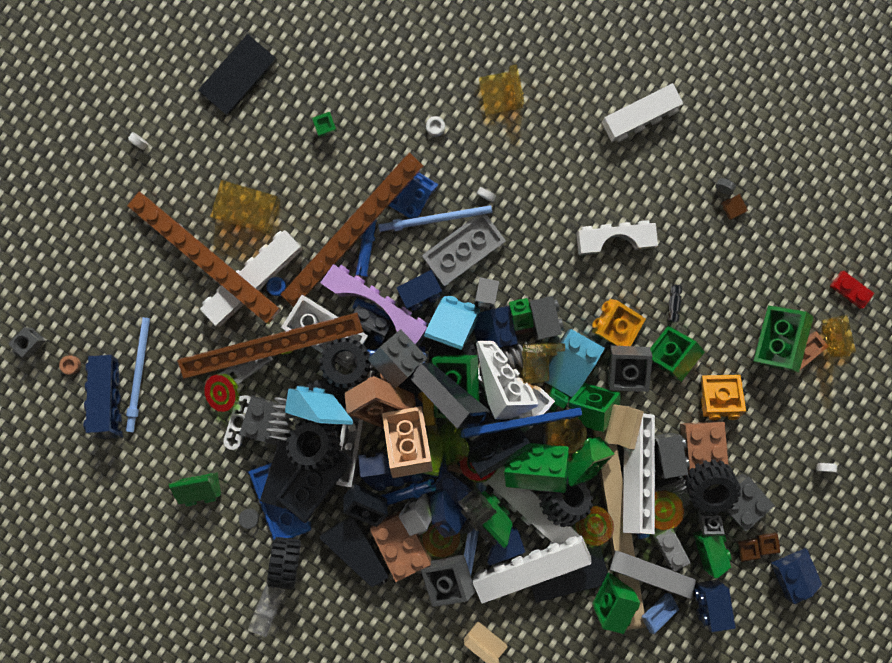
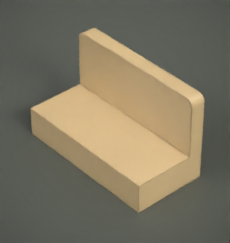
(624, 426)
(484, 643)

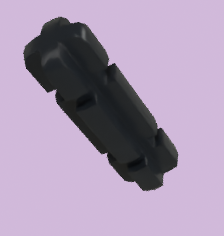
(675, 303)

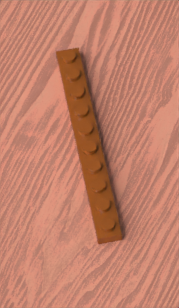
(353, 229)
(204, 258)
(270, 345)

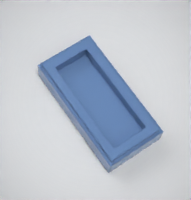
(660, 613)

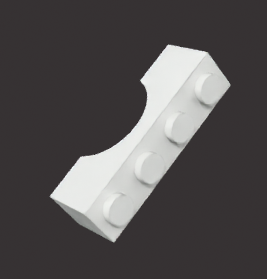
(640, 236)

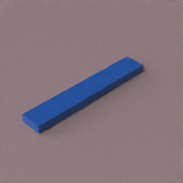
(520, 423)

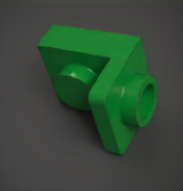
(521, 314)

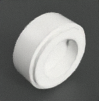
(435, 126)
(138, 141)
(486, 194)
(826, 467)

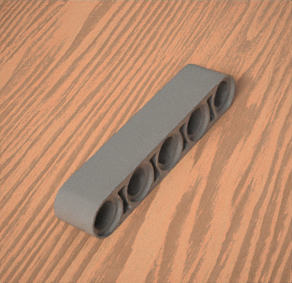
(652, 574)

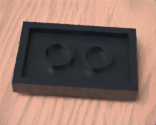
(496, 450)

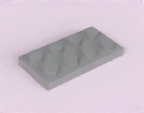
(463, 248)

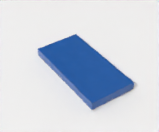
(280, 520)

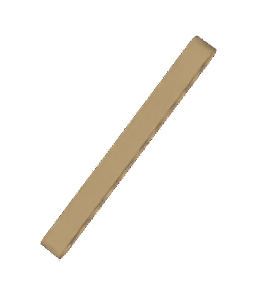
(612, 492)

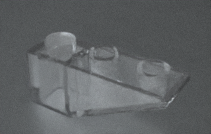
(266, 611)

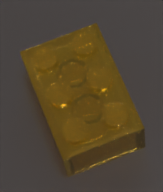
(245, 207)

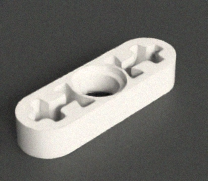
(229, 434)

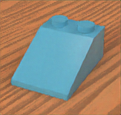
(452, 322)
(572, 366)
(316, 406)

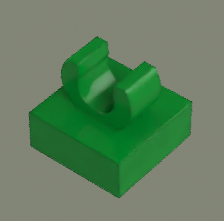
(324, 124)
(560, 399)

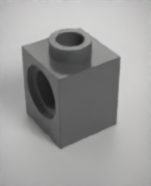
(34, 340)

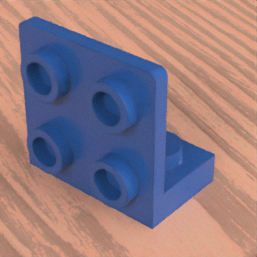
(414, 196)

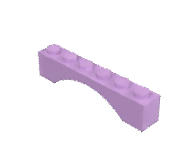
(343, 284)

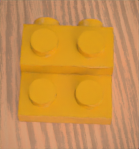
(617, 323)
(722, 396)

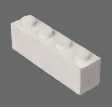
(642, 112)

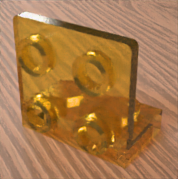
(502, 91)
(838, 336)
(537, 360)

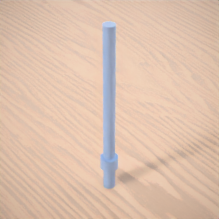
(399, 224)
(132, 411)

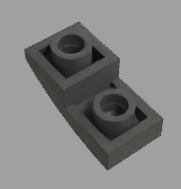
(710, 524)

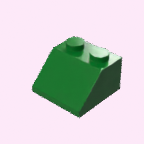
(676, 353)
(595, 405)
(588, 460)
(196, 488)
(499, 524)
(713, 554)
(615, 604)

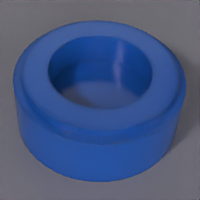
(275, 286)

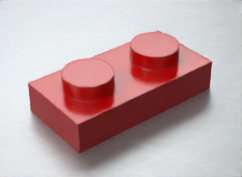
(852, 289)

